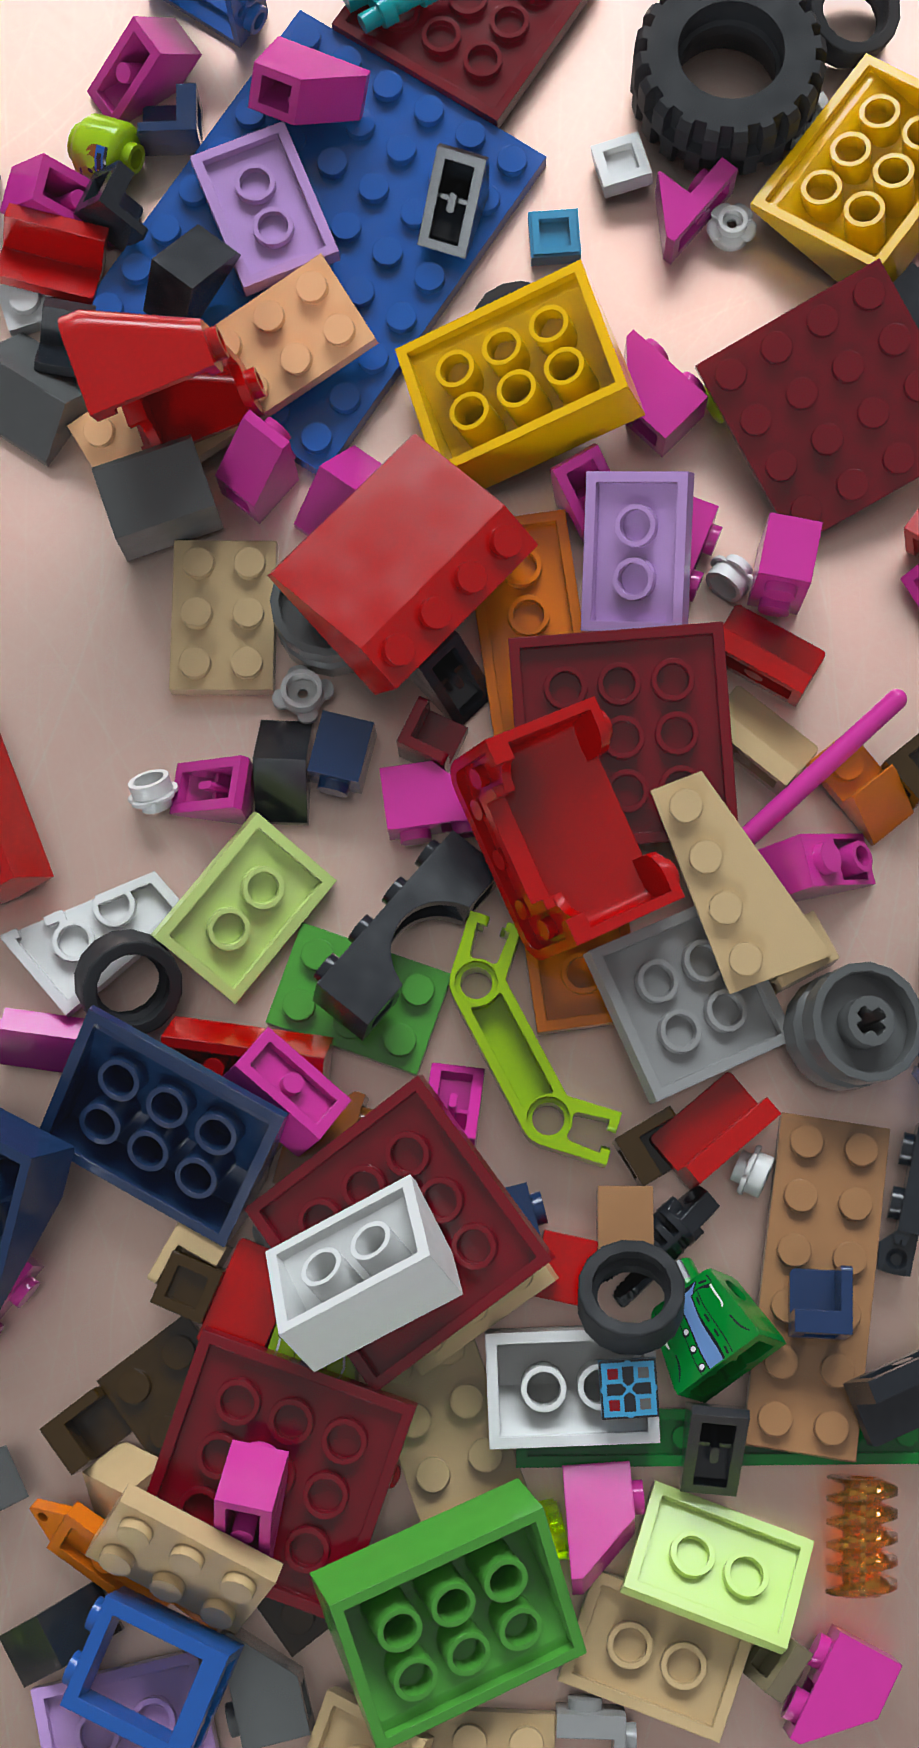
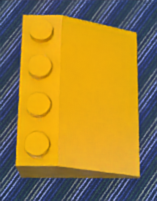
(853, 177)
(520, 378)

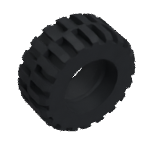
(710, 127)

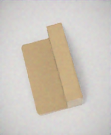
(766, 742)

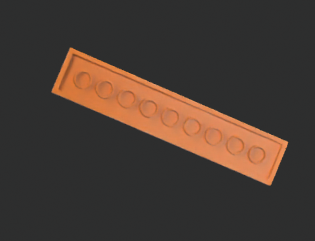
(540, 601)

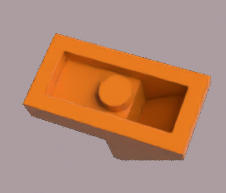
(868, 794)

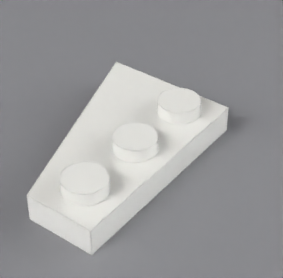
(56, 943)

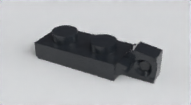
(898, 1249)

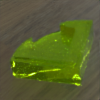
(557, 1527)

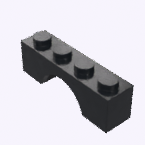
(363, 981)

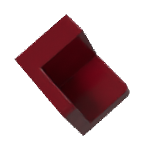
(430, 736)

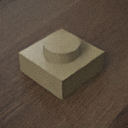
(777, 1672)

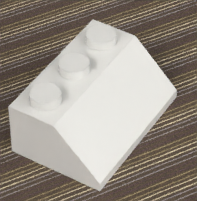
(361, 1274)
(549, 1392)

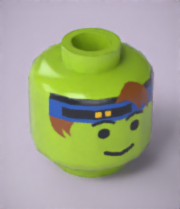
(102, 141)

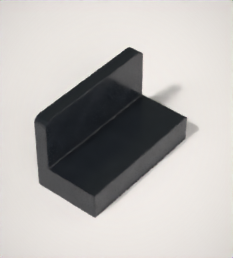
(887, 1399)

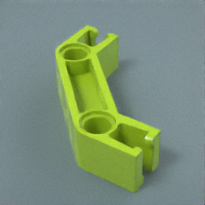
(514, 1051)

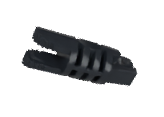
(675, 1228)

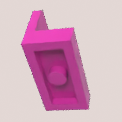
(37, 1039)
(292, 1084)

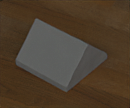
(35, 403)
(157, 497)

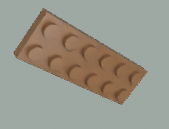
(819, 1218)

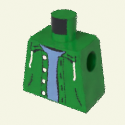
(719, 1334)

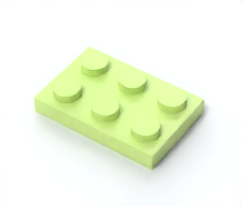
(244, 907)
(718, 1567)

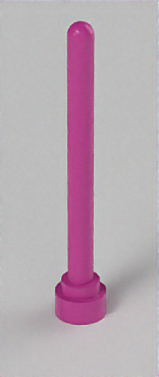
(825, 765)

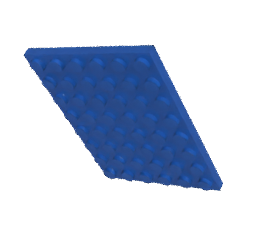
(373, 195)

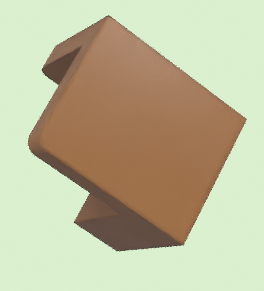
(624, 1214)

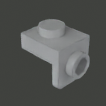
(590, 1719)

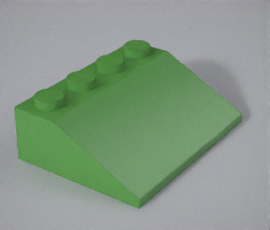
(450, 1613)

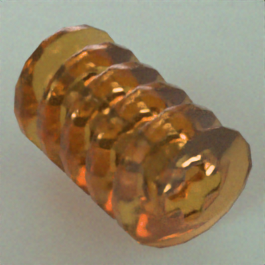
(863, 1536)

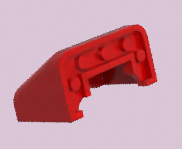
(161, 371)
(559, 831)

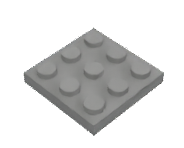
(676, 1007)

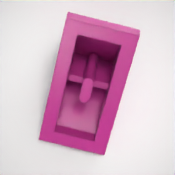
(332, 485)
(215, 789)
(461, 1093)

